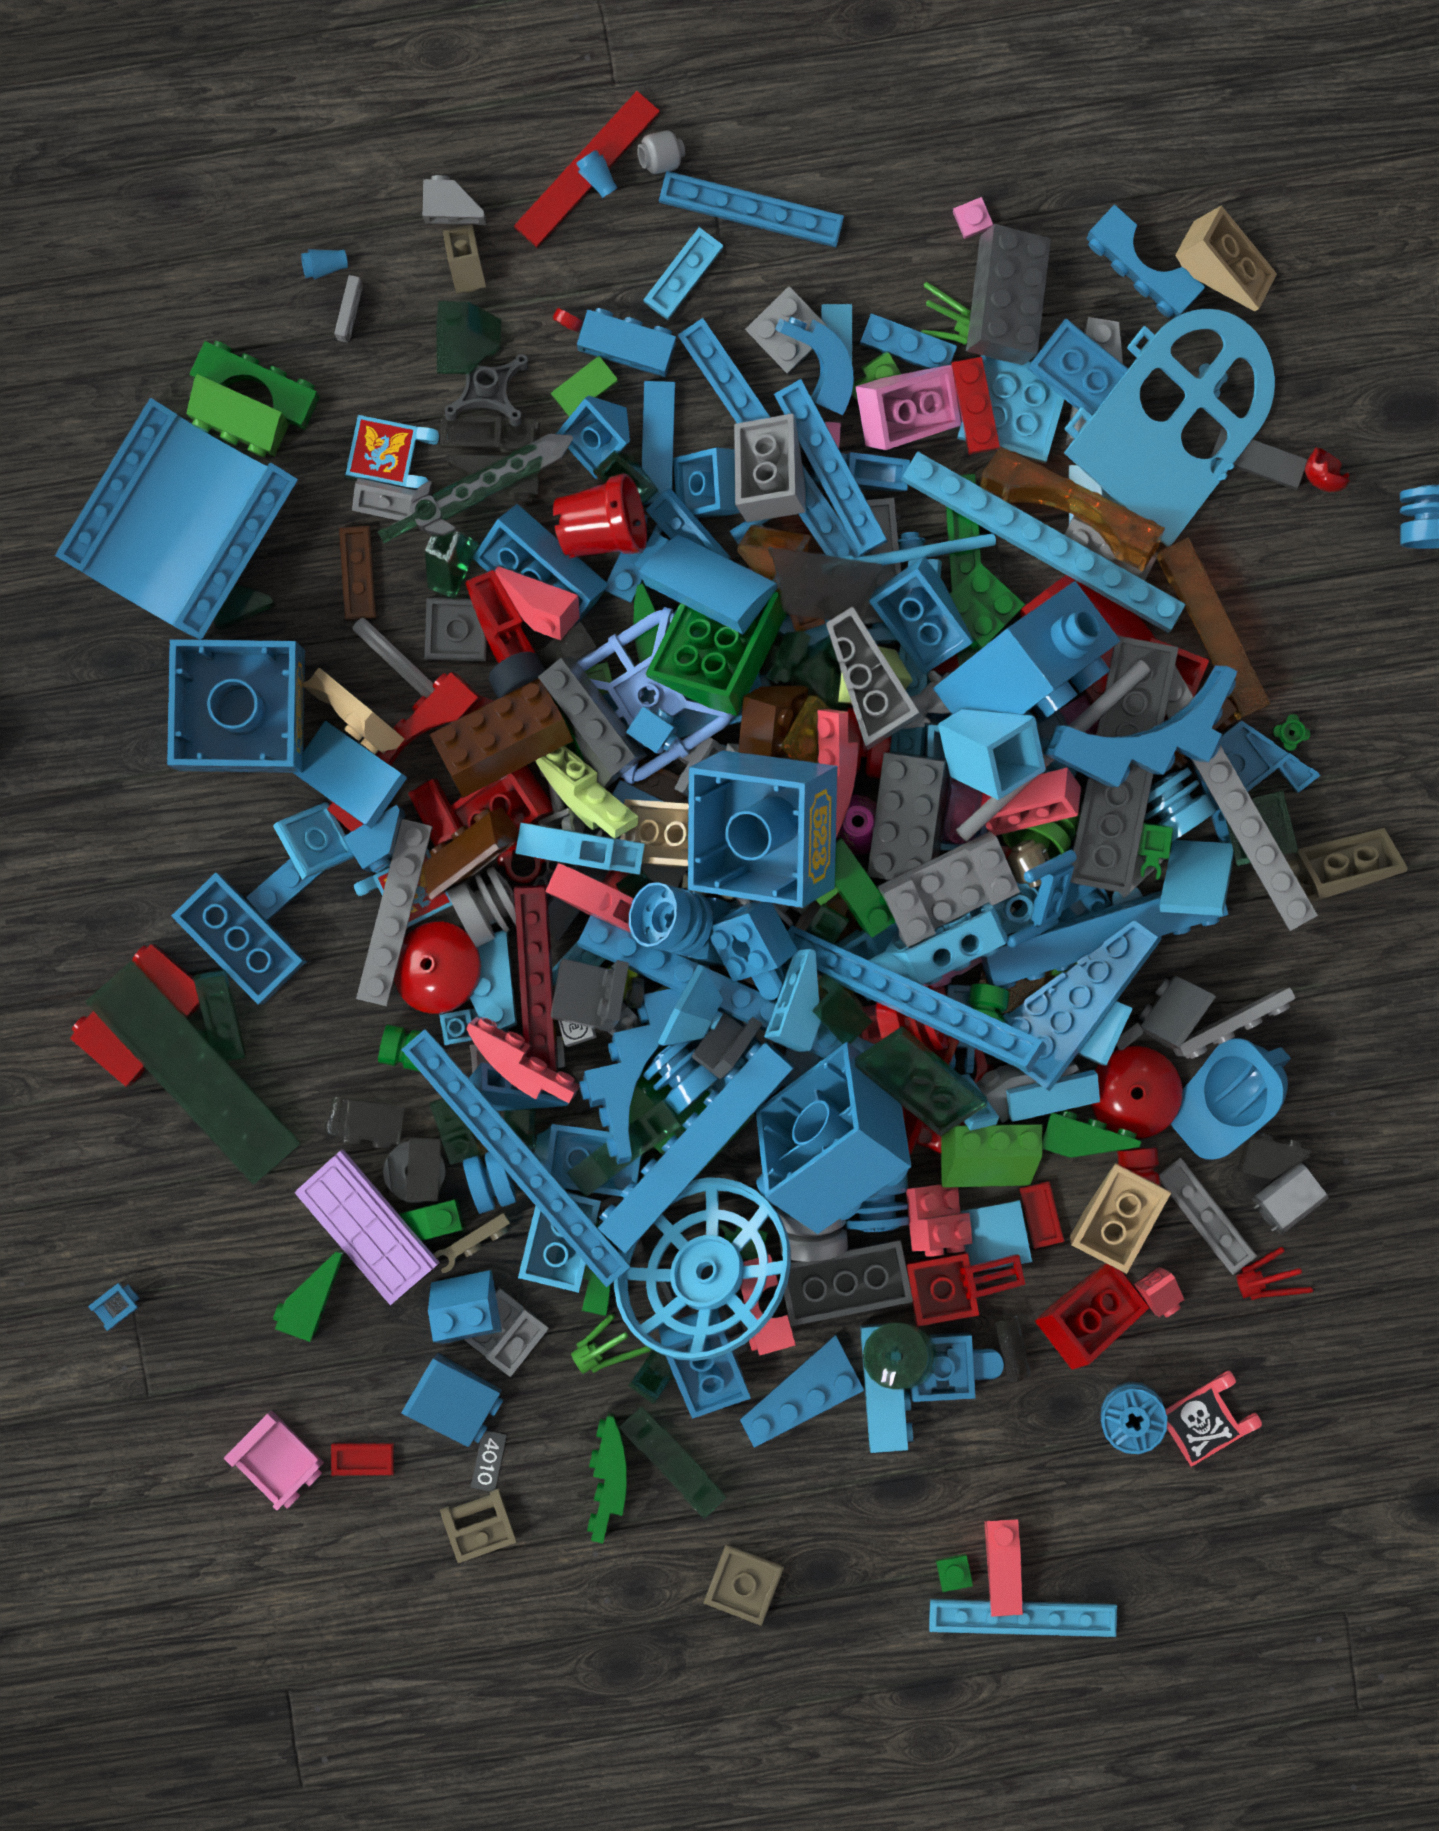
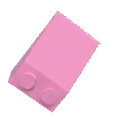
(908, 407)

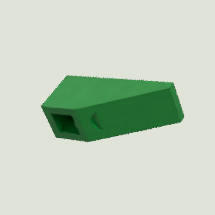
(1077, 1139)

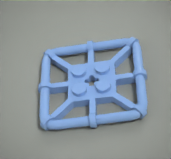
(628, 692)

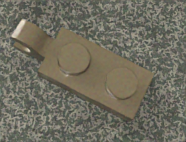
(470, 1243)

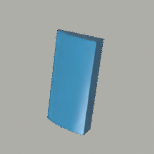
(708, 583)

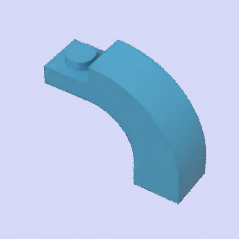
(836, 368)

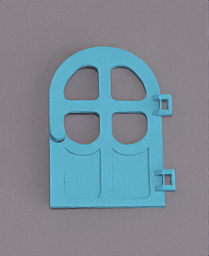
(1144, 459)

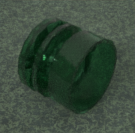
(918, 1358)

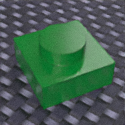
(954, 1573)

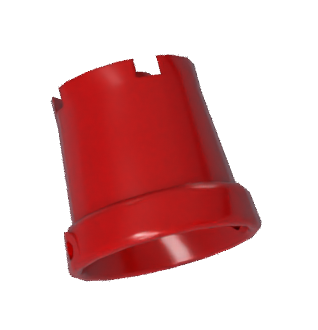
(602, 519)

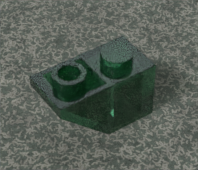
(448, 561)

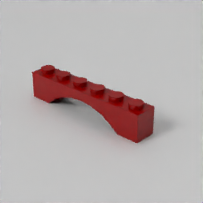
(447, 703)

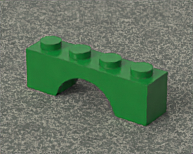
(292, 398)

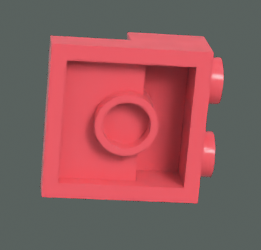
(937, 1220)

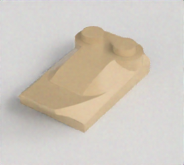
(360, 719)

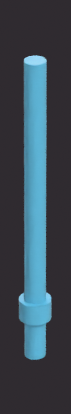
(930, 550)

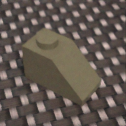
(464, 259)

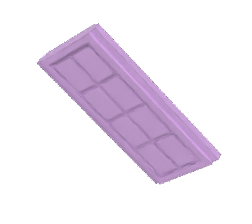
(366, 1227)

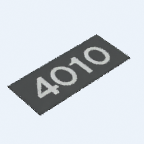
(488, 1461)

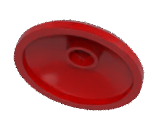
(452, 973)
(1160, 1086)

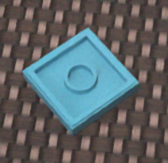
(313, 840)

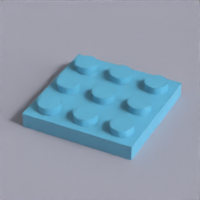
(1022, 409)

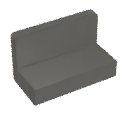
(725, 1044)

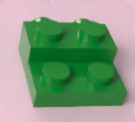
(984, 605)

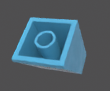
(453, 1401)

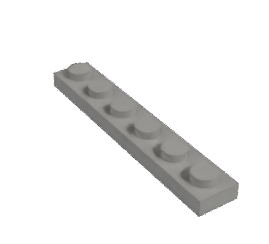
(394, 912)

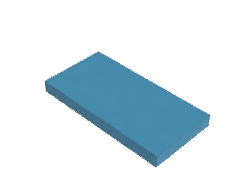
(349, 774)

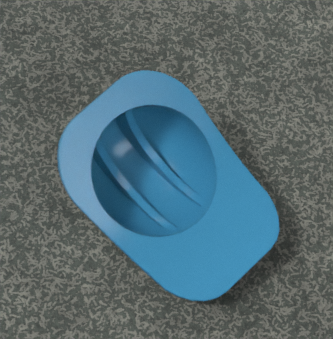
(1231, 1097)

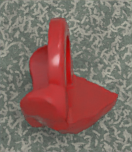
(505, 860)

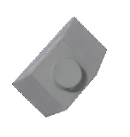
(449, 204)

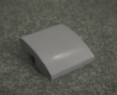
(518, 1337)

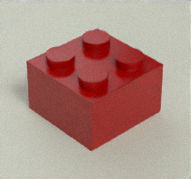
(939, 1289)

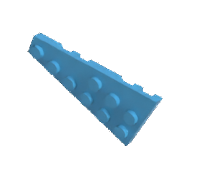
(1077, 1000)

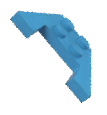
(1253, 760)

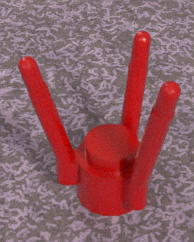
(1252, 1282)

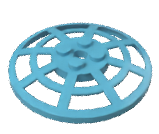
(720, 1286)

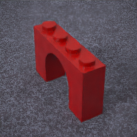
(105, 1047)

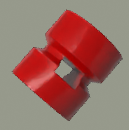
(1141, 1162)

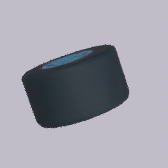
(515, 672)

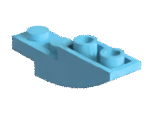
(579, 848)

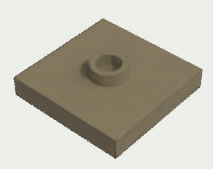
(743, 1584)

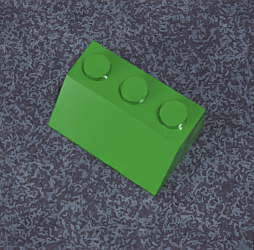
(236, 417)
(991, 1155)

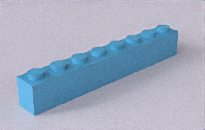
(1083, 935)
(696, 1146)

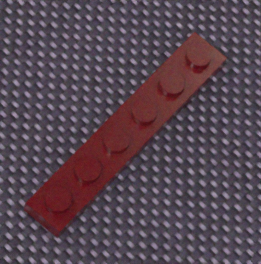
(536, 972)

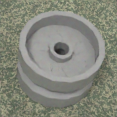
(810, 1246)

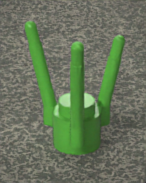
(962, 319)
(588, 1356)

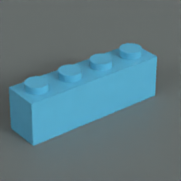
(885, 1409)

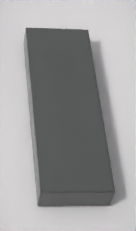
(1266, 462)

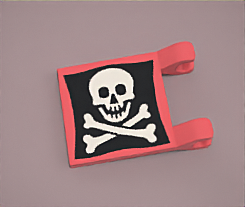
(1204, 1423)

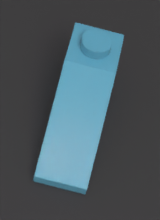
(793, 1017)

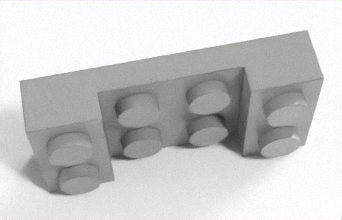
(949, 887)

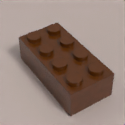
(501, 737)

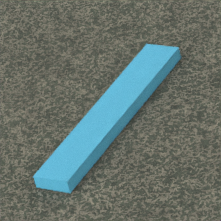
(1037, 1618)

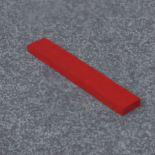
(570, 185)

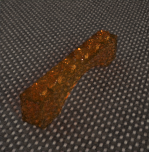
(1020, 480)
(1207, 613)

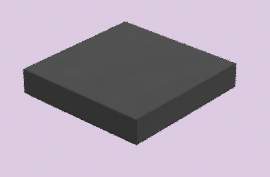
(453, 631)

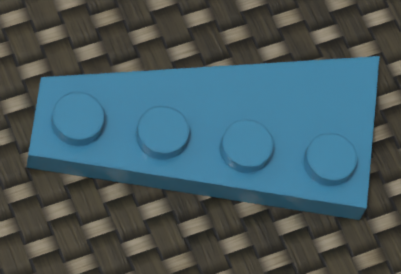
(808, 1391)

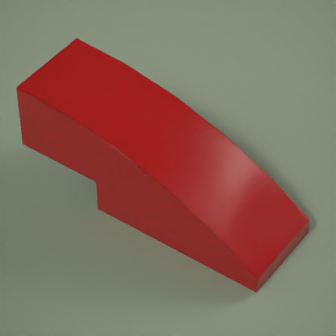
(497, 616)

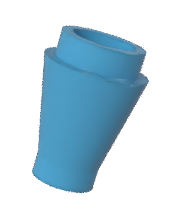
(596, 172)
(323, 262)

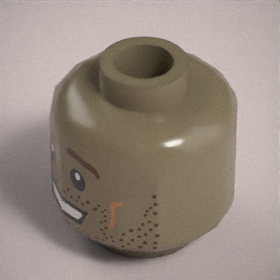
(1025, 857)

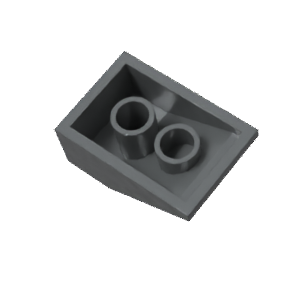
(1174, 1011)

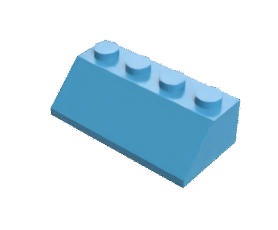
(531, 550)

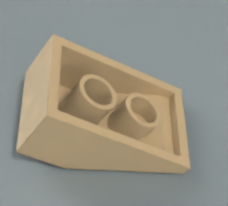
(1226, 259)
(662, 830)
(1119, 1218)

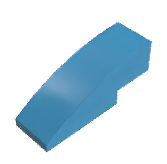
(874, 471)

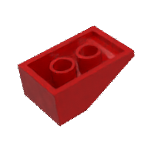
(516, 793)
(1091, 1316)

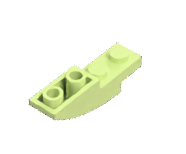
(579, 789)

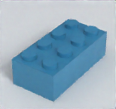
(239, 938)

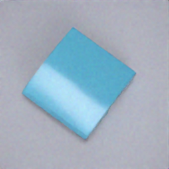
(997, 1233)

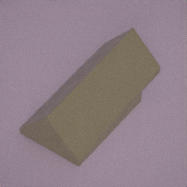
(1346, 864)

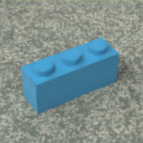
(627, 342)

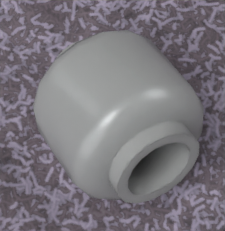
(661, 152)

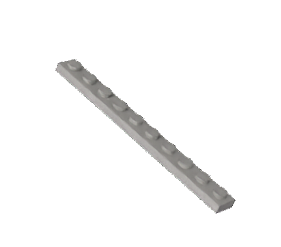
(1247, 824)

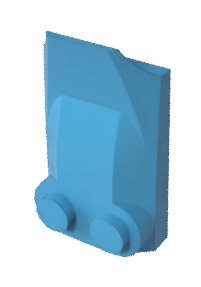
(565, 1146)

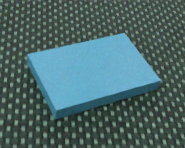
(1197, 878)

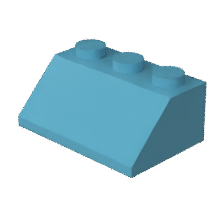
(549, 1256)

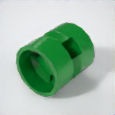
(989, 1000)
(392, 1042)

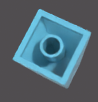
(694, 1011)

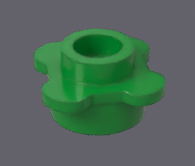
(1300, 732)

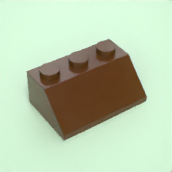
(469, 851)

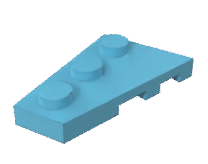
(494, 992)

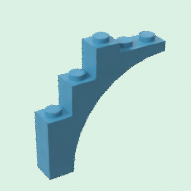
(1152, 750)
(615, 1083)

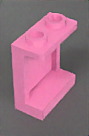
(276, 1460)

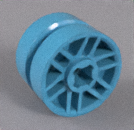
(488, 1182)

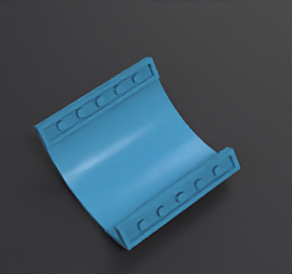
(175, 519)

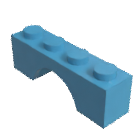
(1170, 290)

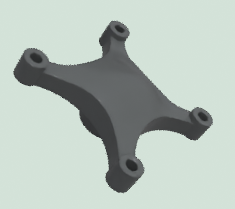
(488, 389)

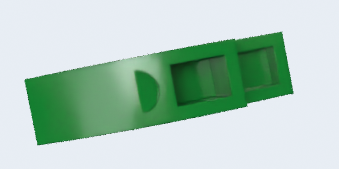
(610, 1465)

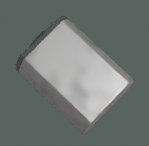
(1289, 1198)

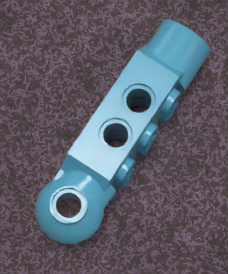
(959, 940)

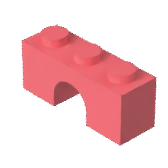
(777, 1331)

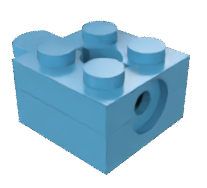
(754, 945)
(957, 1369)

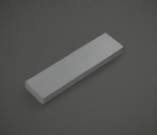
(1206, 1216)

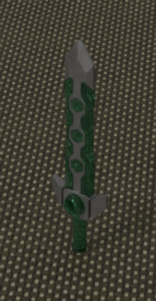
(432, 509)

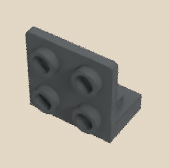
(589, 994)

